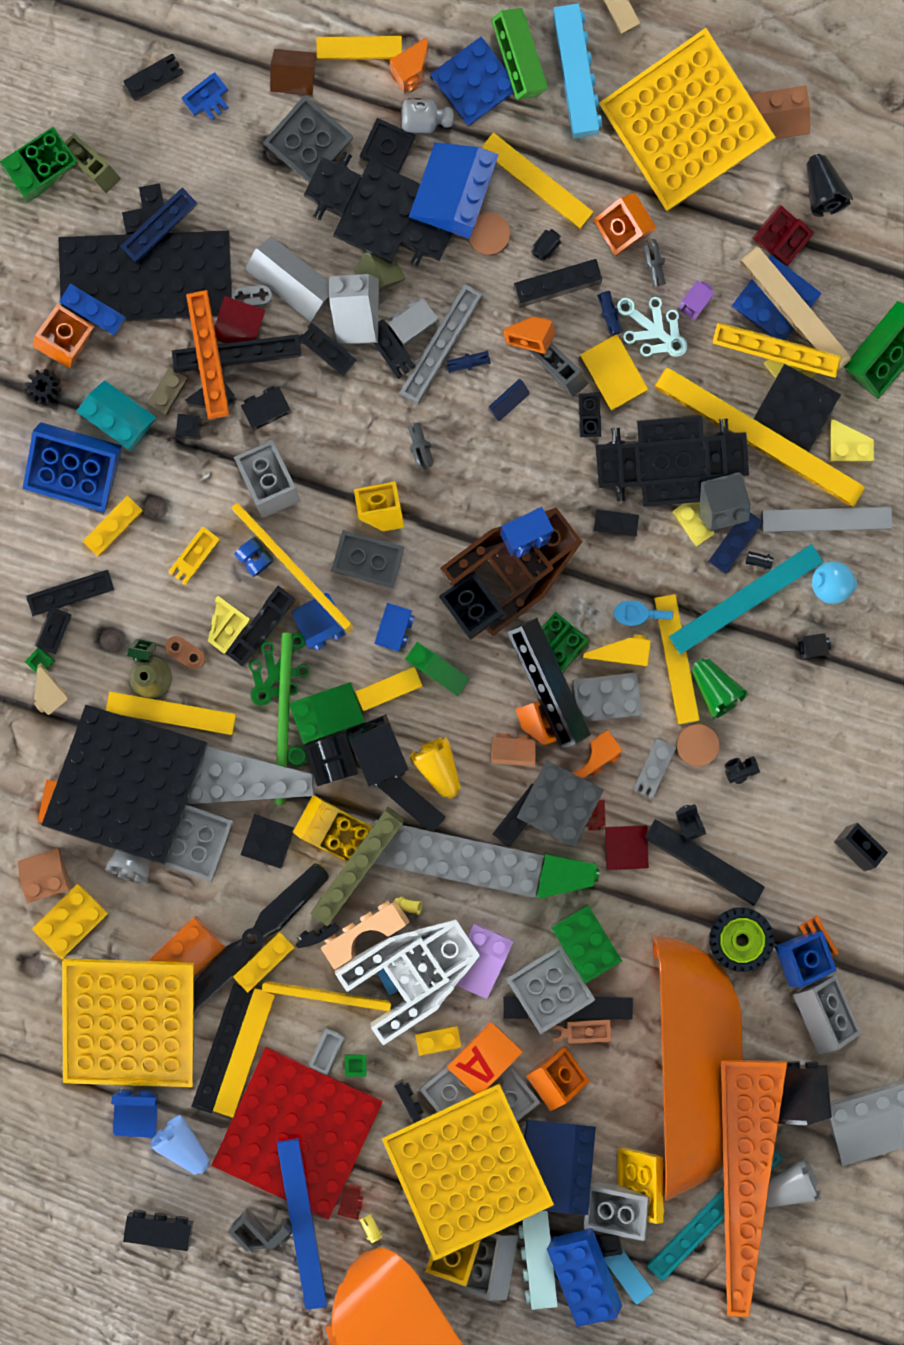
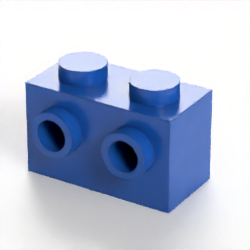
(393, 627)

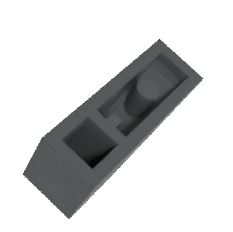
(562, 370)

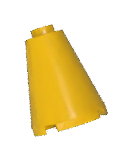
(438, 766)

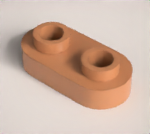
(184, 652)

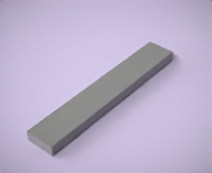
(441, 344)
(826, 519)

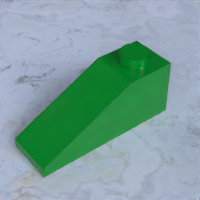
(437, 668)

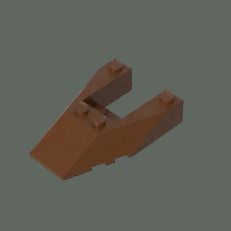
(525, 576)

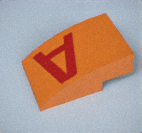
(484, 1058)

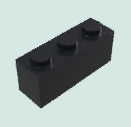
(158, 1230)

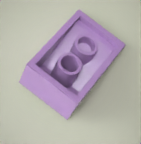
(493, 952)

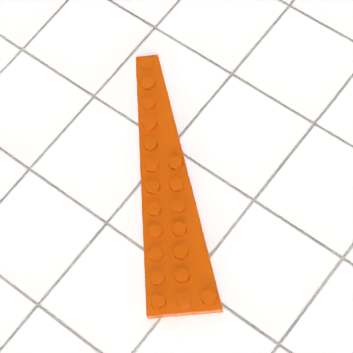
(750, 1124)

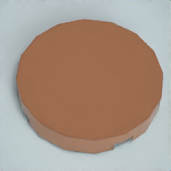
(490, 234)
(697, 745)

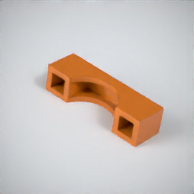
(602, 750)

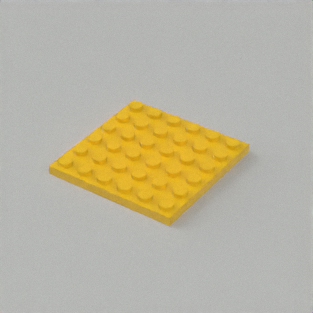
(687, 119)
(128, 1022)
(467, 1172)

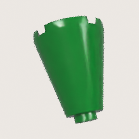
(717, 688)

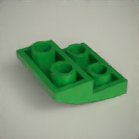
(564, 640)

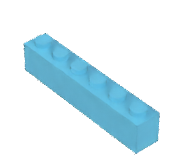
(576, 71)

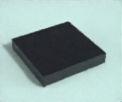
(387, 145)

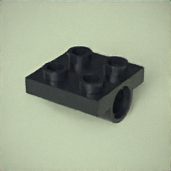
(331, 759)

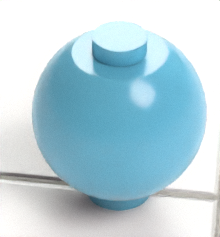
(833, 582)

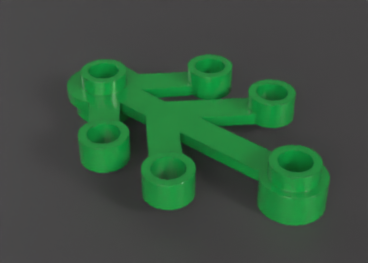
(274, 673)

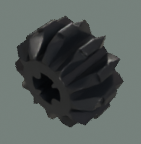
(35, 385)

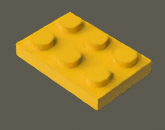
(70, 921)

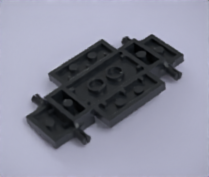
(374, 210)
(670, 459)

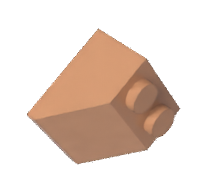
(43, 875)

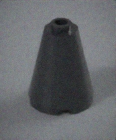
(826, 187)

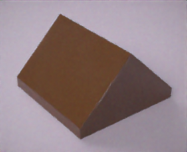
(292, 72)

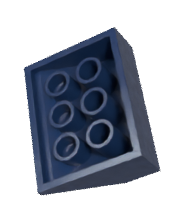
(564, 1161)

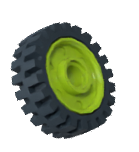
(758, 944)

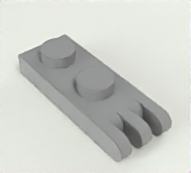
(654, 768)

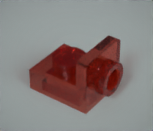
(599, 813)

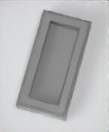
(326, 1051)

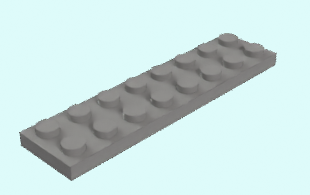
(463, 860)

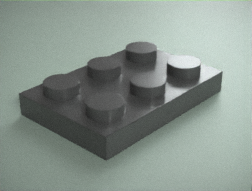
(367, 559)

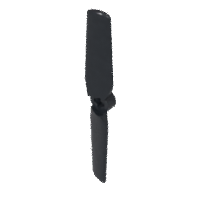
(269, 921)

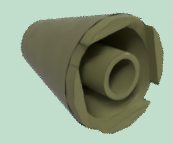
(158, 678)

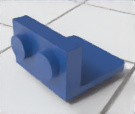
(317, 624)
(135, 1113)

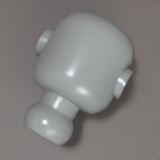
(422, 115)

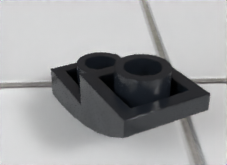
(589, 414)
(310, 938)

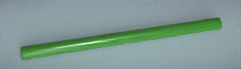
(284, 700)

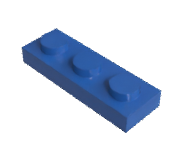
(92, 309)

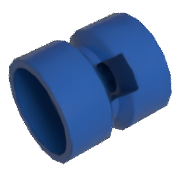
(249, 551)

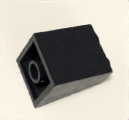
(377, 750)
(805, 1094)

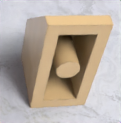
(48, 692)

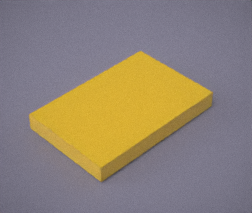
(613, 372)

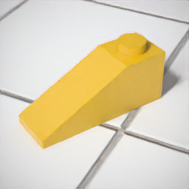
(627, 651)

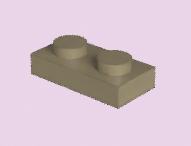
(167, 391)

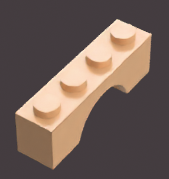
(387, 921)

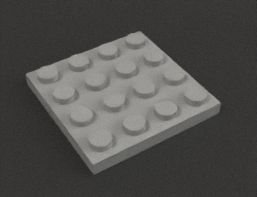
(447, 1090)

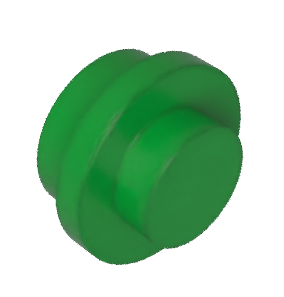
(297, 756)

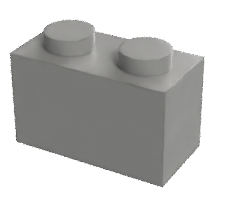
(413, 322)

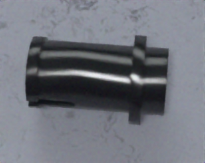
(759, 560)

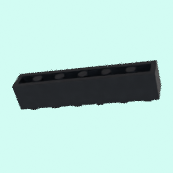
(548, 683)

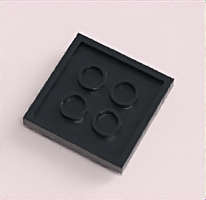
(797, 407)

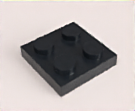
(267, 841)

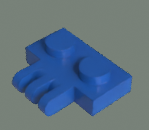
(206, 96)

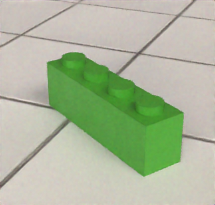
(519, 53)

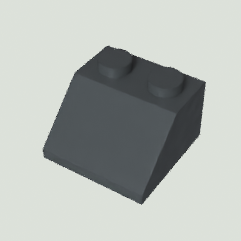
(724, 502)

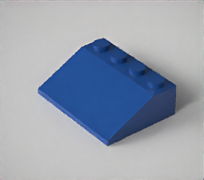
(454, 187)
(71, 466)

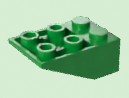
(38, 164)

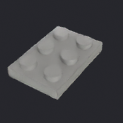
(608, 696)

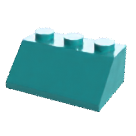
(116, 415)

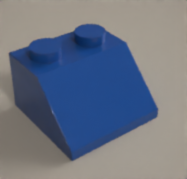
(805, 959)

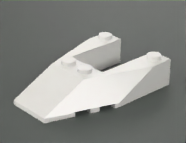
(421, 966)

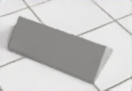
(289, 278)

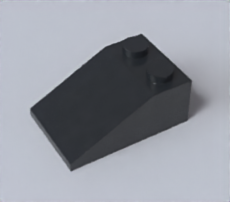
(472, 605)

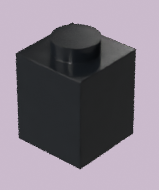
(188, 426)

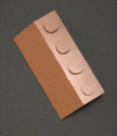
(785, 110)

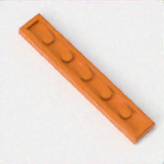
(208, 354)

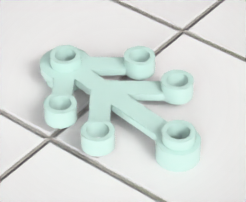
(654, 330)

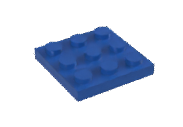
(473, 81)
(763, 313)

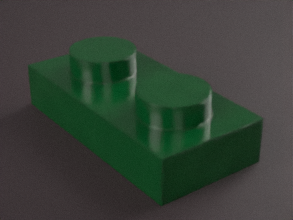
(141, 650)

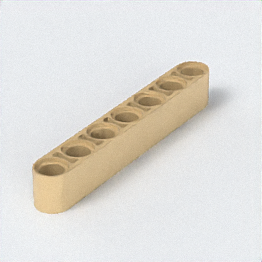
(791, 304)

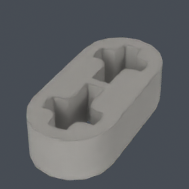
(251, 291)

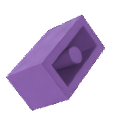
(696, 299)

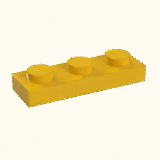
(113, 526)
(263, 962)

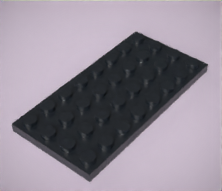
(155, 284)

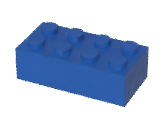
(527, 532)
(584, 1277)

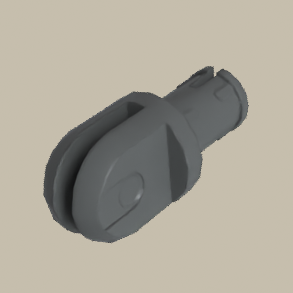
(654, 266)
(420, 447)

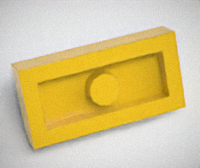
(438, 1040)

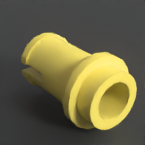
(409, 905)
(370, 1228)

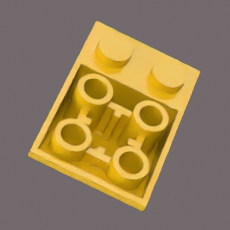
(331, 828)

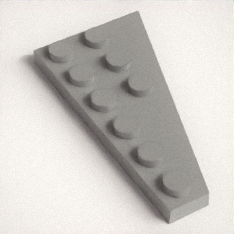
(236, 777)

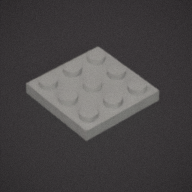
(199, 843)
(550, 989)

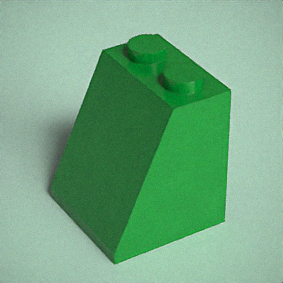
(565, 875)

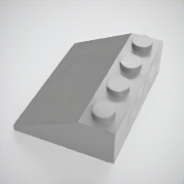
(868, 1122)

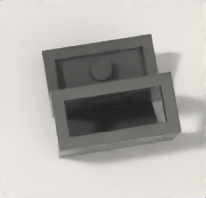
(265, 1238)

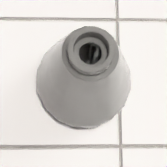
(129, 867)

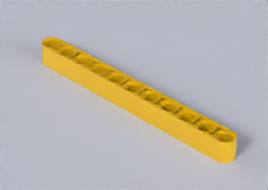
(760, 437)

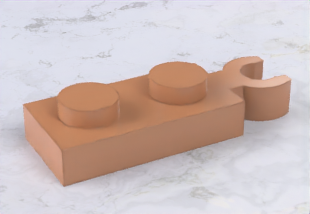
(585, 1031)

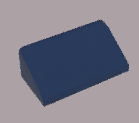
(508, 400)

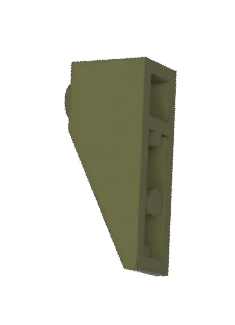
(92, 164)

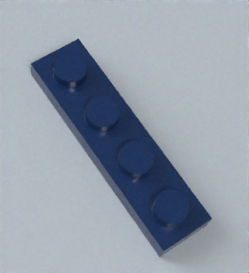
(159, 225)

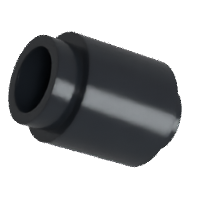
(546, 245)

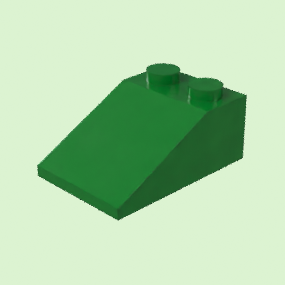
(327, 712)

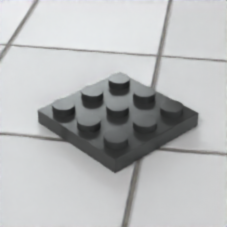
(307, 137)
(560, 803)

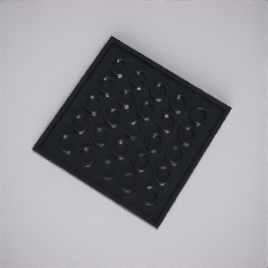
(125, 784)

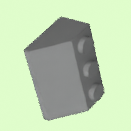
(827, 1015)
(493, 1266)

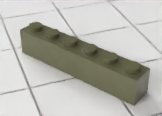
(357, 866)

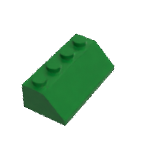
(881, 354)

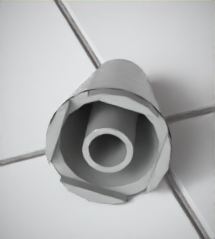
(794, 1186)

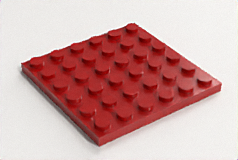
(301, 1103)

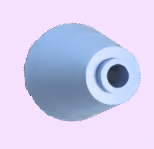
(181, 1146)

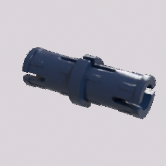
(610, 313)
(468, 361)

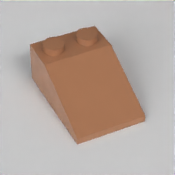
(512, 750)

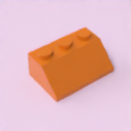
(191, 944)

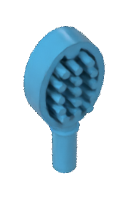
(635, 613)

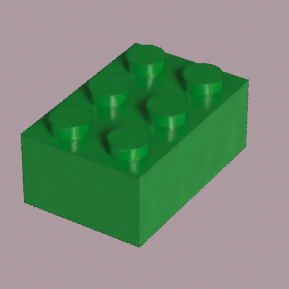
(586, 943)

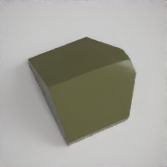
(387, 273)

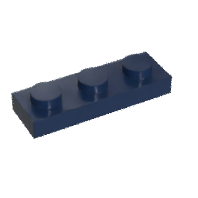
(734, 544)

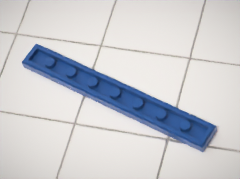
(302, 1223)

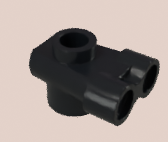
(739, 771)

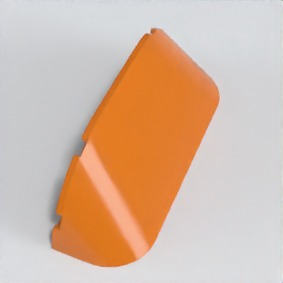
(698, 1030)
(387, 1305)

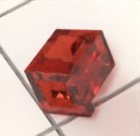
(350, 1201)

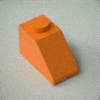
(531, 334)

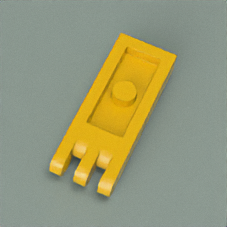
(194, 555)

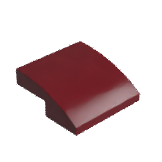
(783, 235)
(238, 321)
(626, 847)

